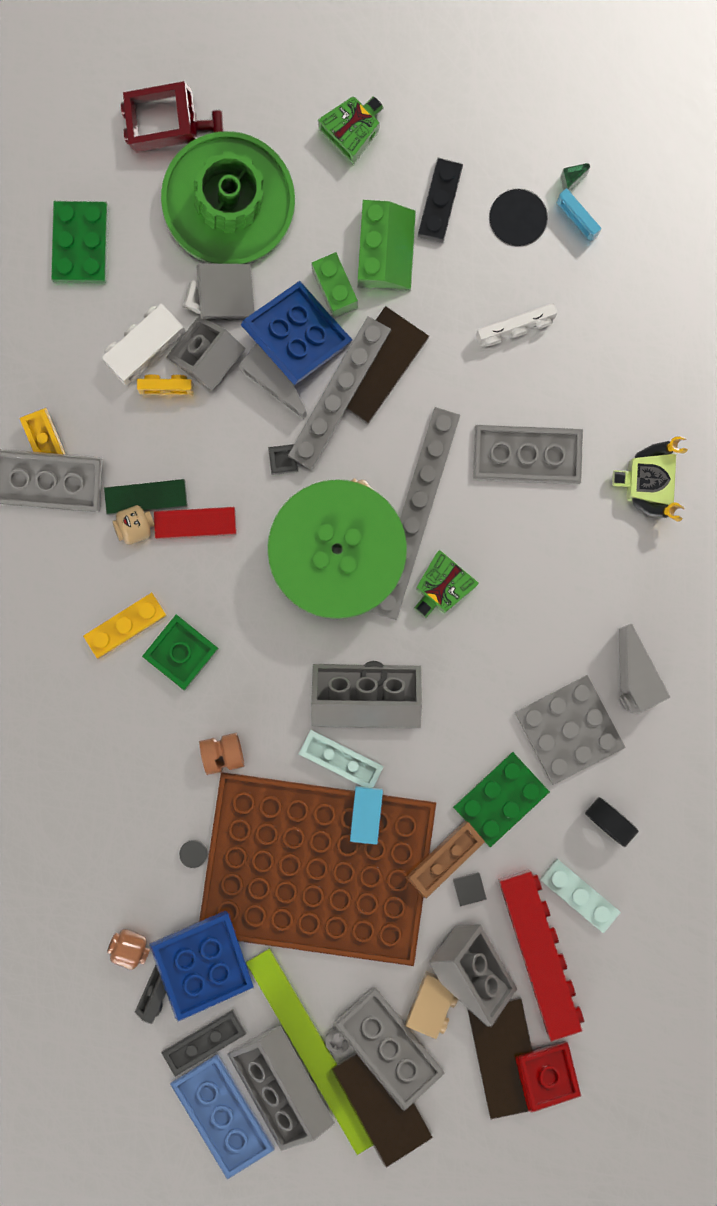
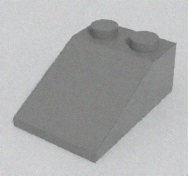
(638, 677)
(474, 972)

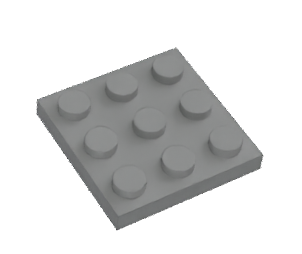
(570, 730)

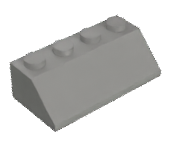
(348, 700)
(281, 1089)

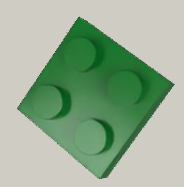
(180, 652)

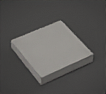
(225, 291)

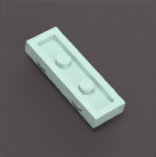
(340, 760)
(580, 895)

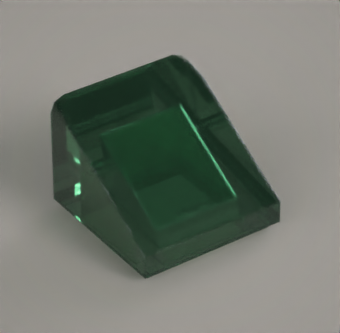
(573, 175)

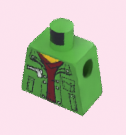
(352, 126)
(443, 585)

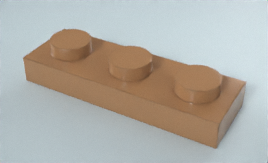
(445, 859)

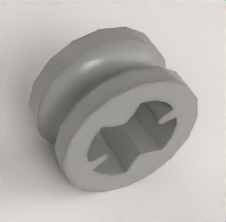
(329, 1037)

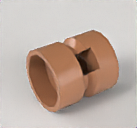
(221, 753)

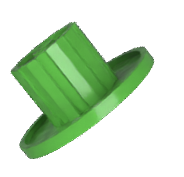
(227, 198)
(331, 517)

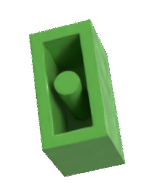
(334, 285)

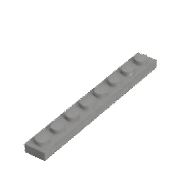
(420, 499)

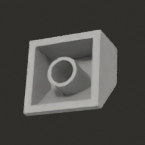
(206, 352)

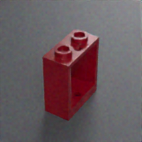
(185, 110)

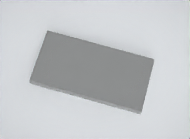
(527, 454)
(50, 480)
(388, 1048)

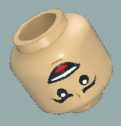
(133, 525)

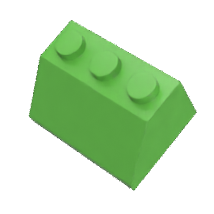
(386, 245)

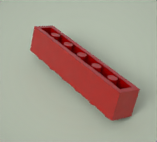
(540, 954)

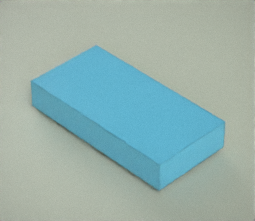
(578, 215)
(366, 815)

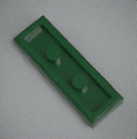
(147, 496)

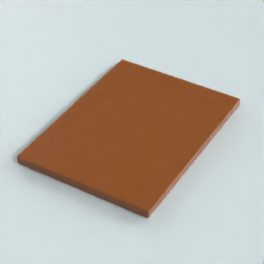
(299, 883)

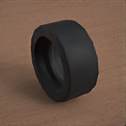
(612, 822)

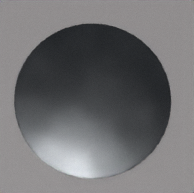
(518, 217)

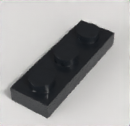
(440, 200)

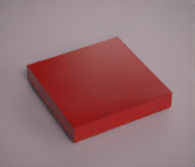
(548, 1076)

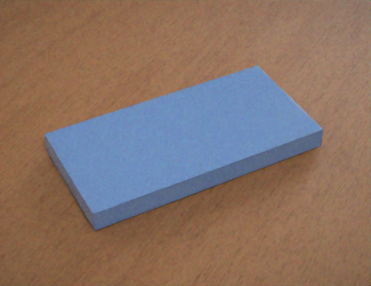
(222, 1116)

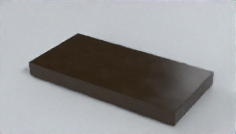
(389, 366)
(496, 1055)
(385, 1123)

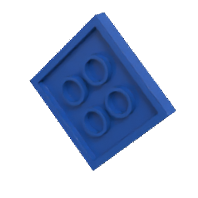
(296, 332)
(201, 965)

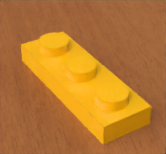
(124, 625)

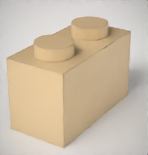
(430, 1007)

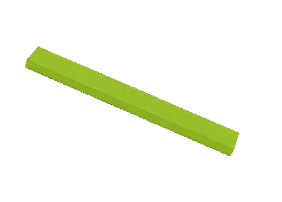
(307, 1043)

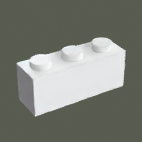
(143, 343)

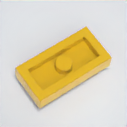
(175, 386)
(41, 432)

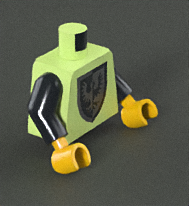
(652, 479)

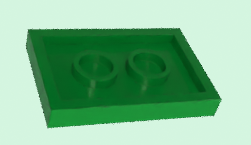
(79, 241)
(501, 799)

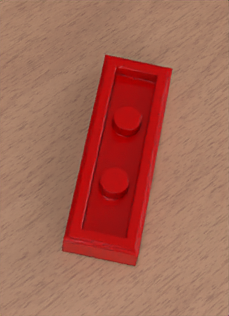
(195, 523)

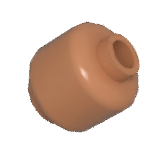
(128, 949)

